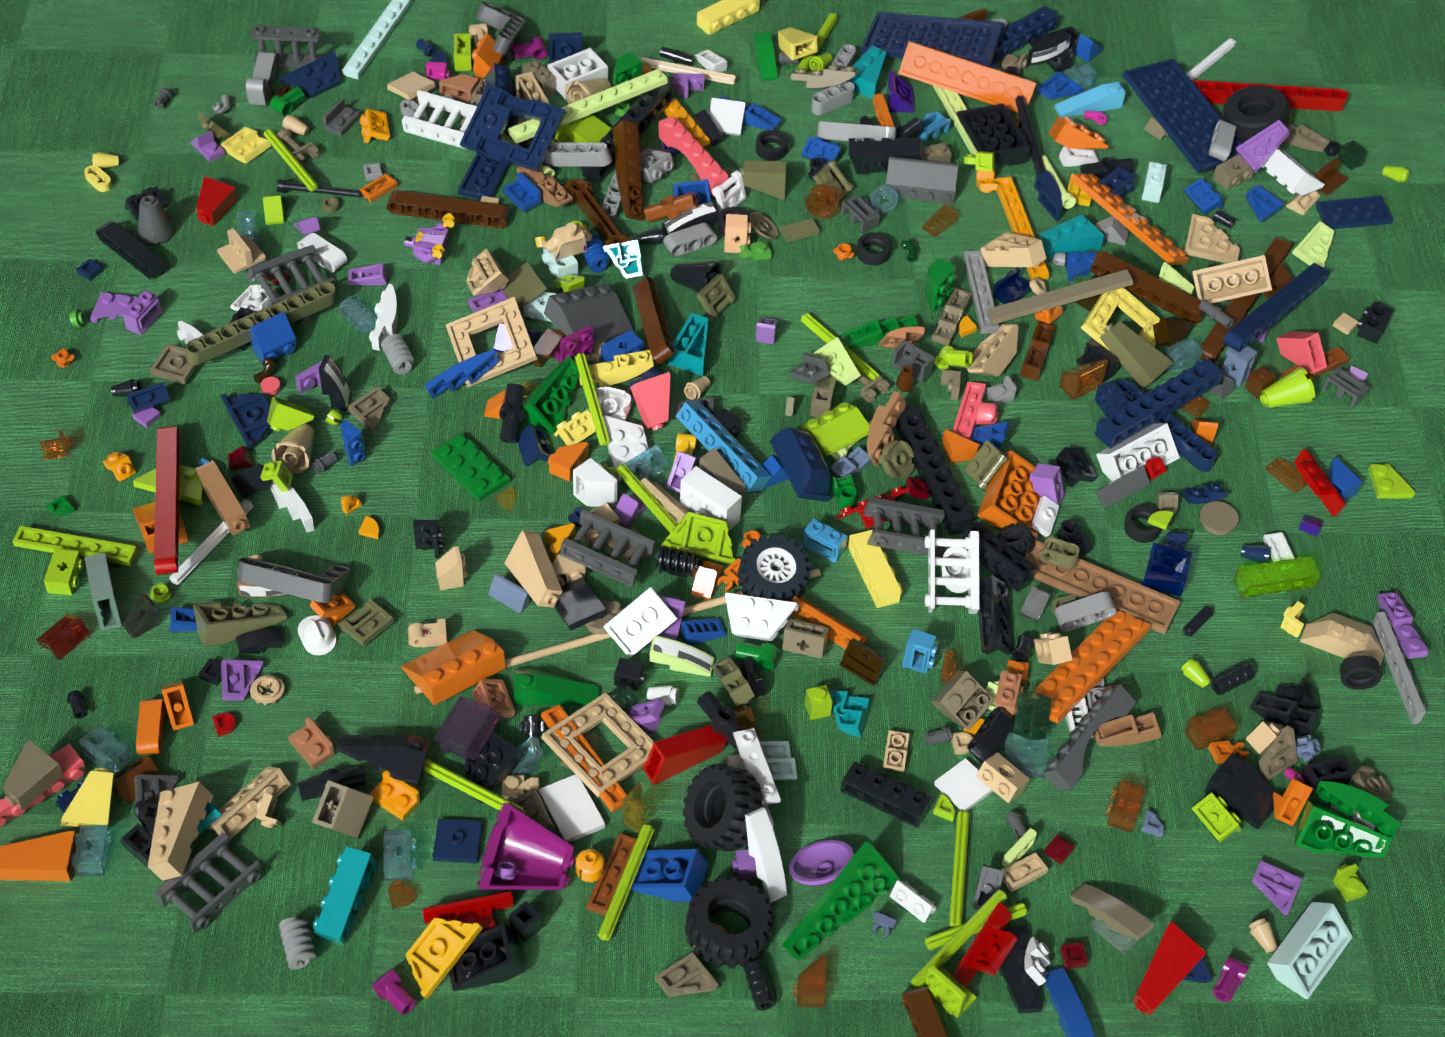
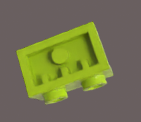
(1216, 817)

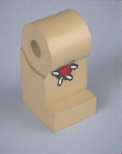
(427, 634)

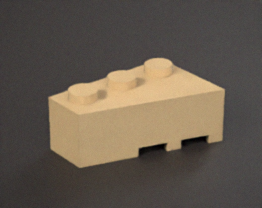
(1013, 251)

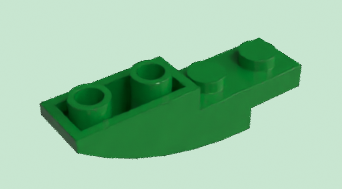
(1352, 800)

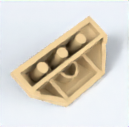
(486, 274)
(995, 351)
(1342, 637)

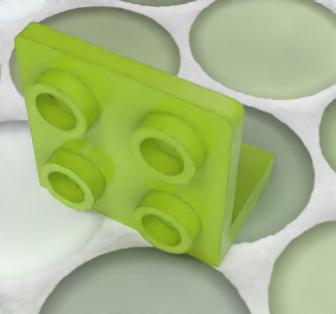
(948, 991)

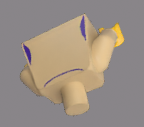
(566, 241)

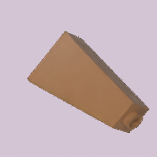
(222, 498)

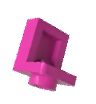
(437, 71)

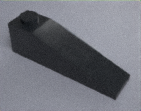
(397, 754)

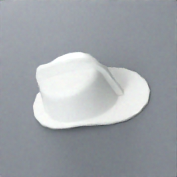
(955, 571)
(317, 635)

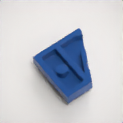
(1059, 86)
(1263, 203)
(1078, 263)

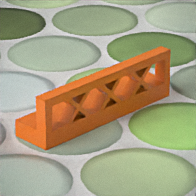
(838, 631)

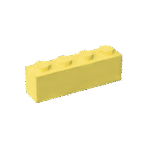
(725, 13)
(875, 570)

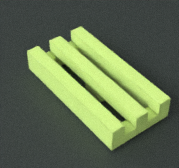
(1019, 848)

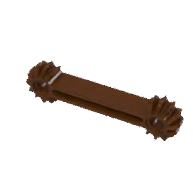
(583, 196)

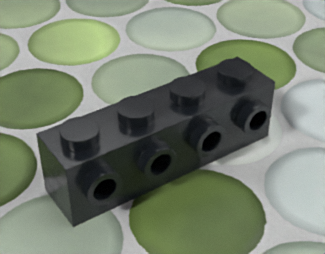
(1002, 559)
(886, 794)

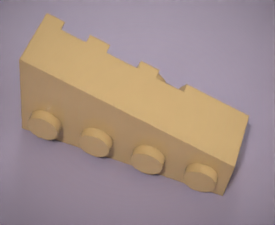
(176, 828)

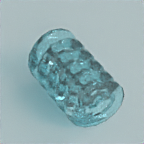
(357, 314)

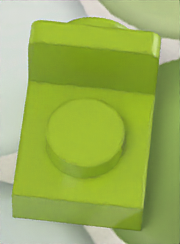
(278, 473)
(1349, 883)

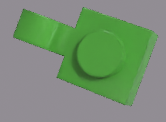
(756, 250)

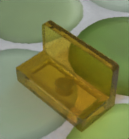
(633, 809)

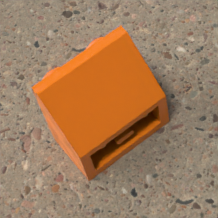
(485, 57)

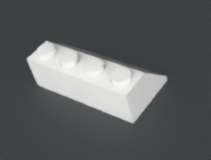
(1291, 173)
(1137, 449)

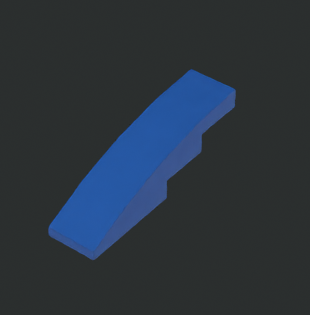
(758, 117)
(467, 370)
(1067, 1004)

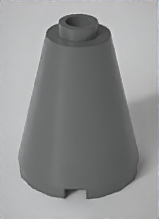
(153, 222)

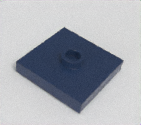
(564, 45)
(457, 841)

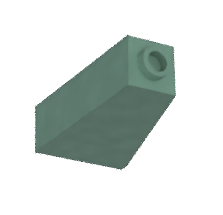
(102, 591)

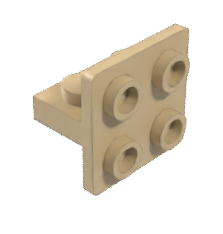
(240, 252)

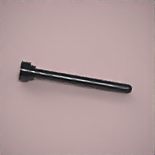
(283, 185)

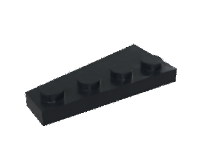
(1020, 985)

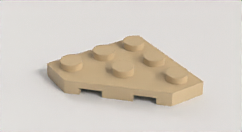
(1209, 242)

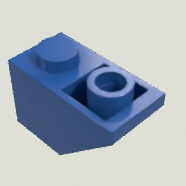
(1343, 479)

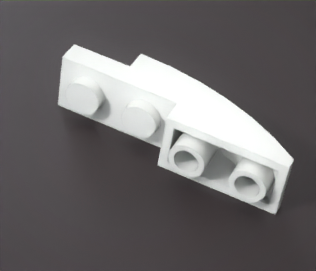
(386, 317)

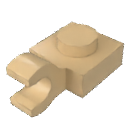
(516, 786)

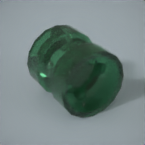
(624, 698)

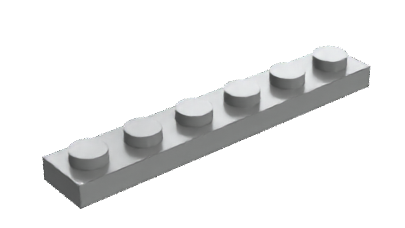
(980, 290)
(1398, 668)

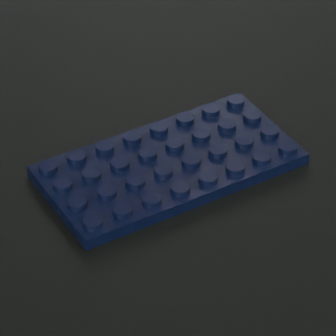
(959, 37)
(1179, 110)

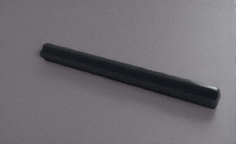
(1030, 134)

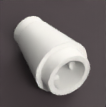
(667, 694)

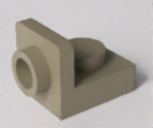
(1012, 60)
(952, 379)

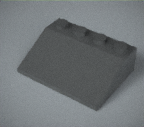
(586, 307)

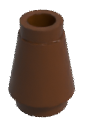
(906, 379)

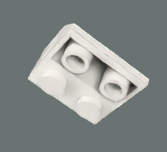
(594, 484)

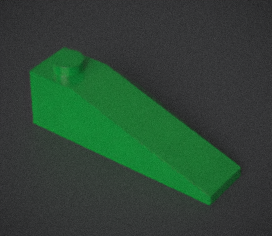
(549, 400)
(542, 687)
(1331, 832)

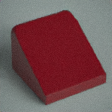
(240, 459)

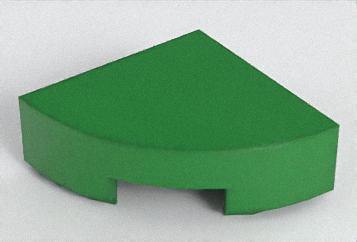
(60, 506)

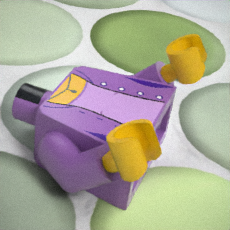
(431, 242)

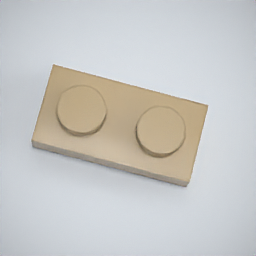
(1024, 872)

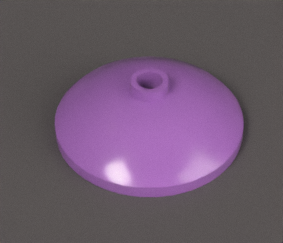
(820, 862)

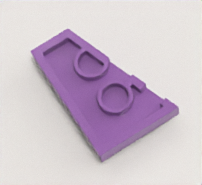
(1262, 145)

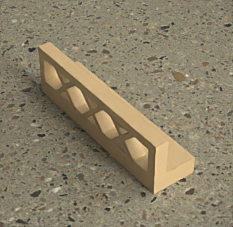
(668, 502)
(243, 806)

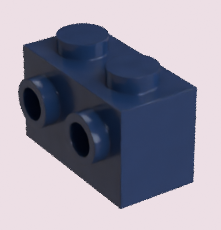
(1110, 397)

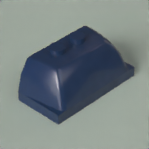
(803, 463)

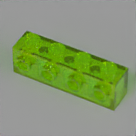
(1276, 577)

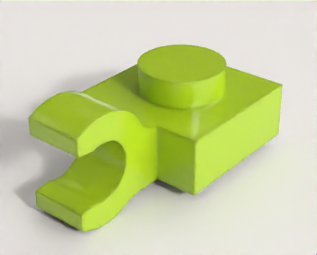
(982, 160)

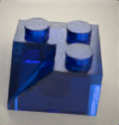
(1167, 569)

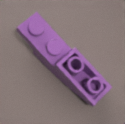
(1402, 626)

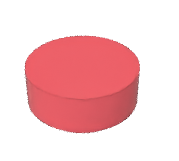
(270, 386)

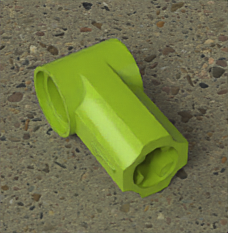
(950, 357)

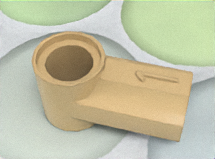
(477, 32)

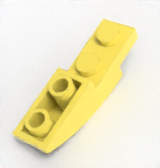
(622, 369)

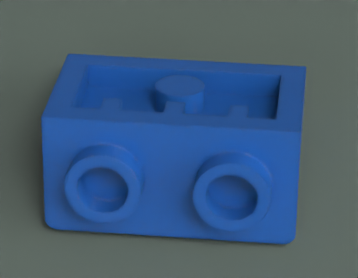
(818, 148)
(1203, 196)
(353, 443)

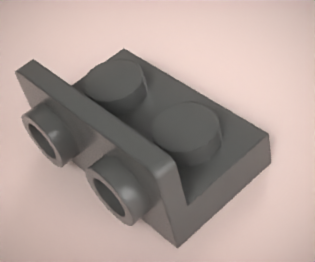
(340, 118)
(811, 370)

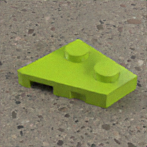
(1388, 482)

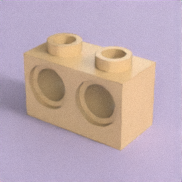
(1052, 648)

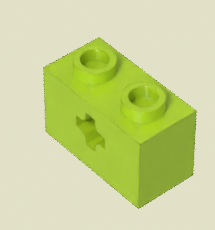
(462, 52)
(63, 572)

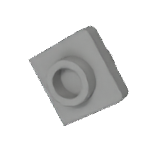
(1003, 392)

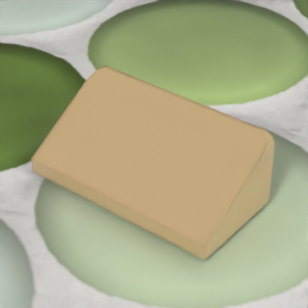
(1302, 203)

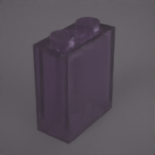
(467, 728)

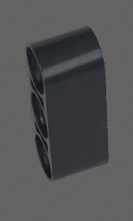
(991, 735)

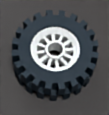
(761, 557)

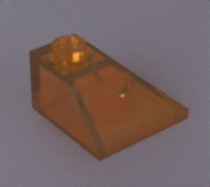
(1083, 378)

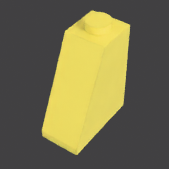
(796, 43)
(91, 801)

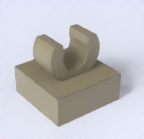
(1167, 502)

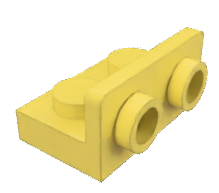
(577, 429)

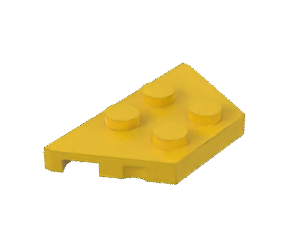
(438, 951)

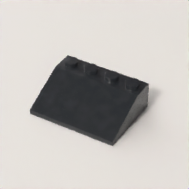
(996, 132)

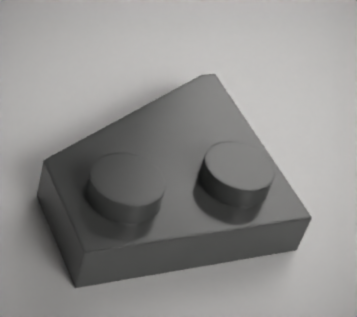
(150, 786)

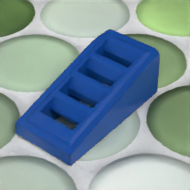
(182, 625)
(697, 637)

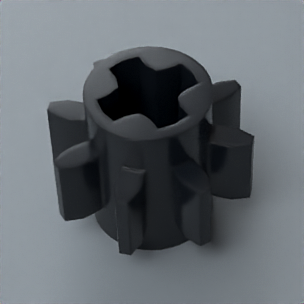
(532, 726)

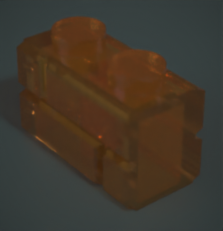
(1210, 728)
(1125, 805)

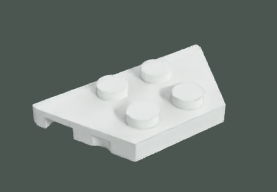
(626, 441)
(757, 616)

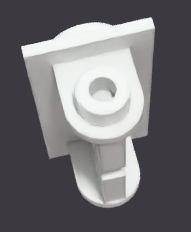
(910, 900)

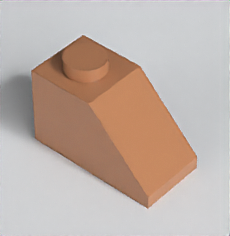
(459, 87)

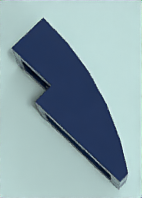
(1049, 194)

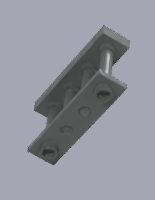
(294, 34)
(290, 261)
(904, 513)
(598, 562)
(203, 863)

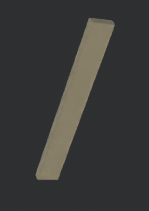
(1059, 297)

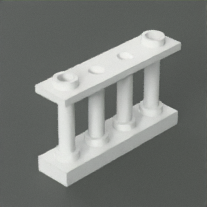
(430, 129)
(970, 563)
(753, 760)

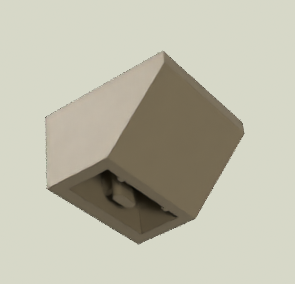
(962, 699)
(343, 809)

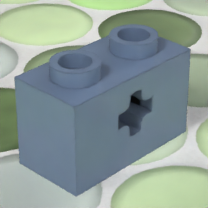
(1239, 364)

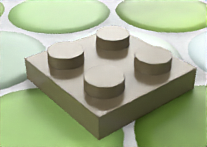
(173, 365)

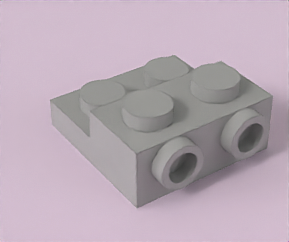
(654, 164)

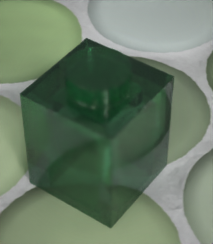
(1352, 155)

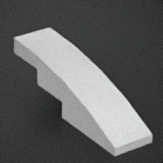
(294, 504)
(767, 857)

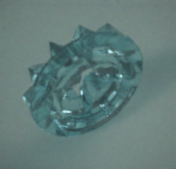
(884, 191)

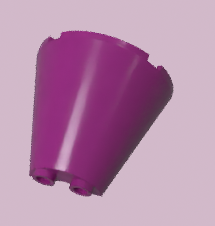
(531, 847)

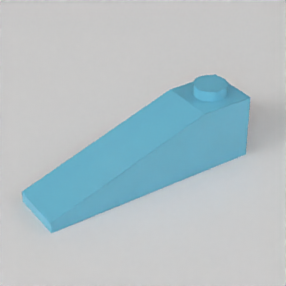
(1097, 98)

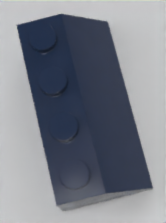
(501, 77)

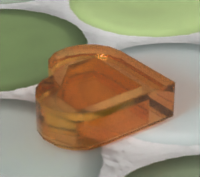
(400, 894)

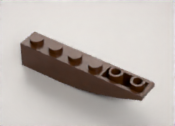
(628, 168)

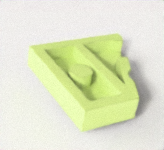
(1174, 279)

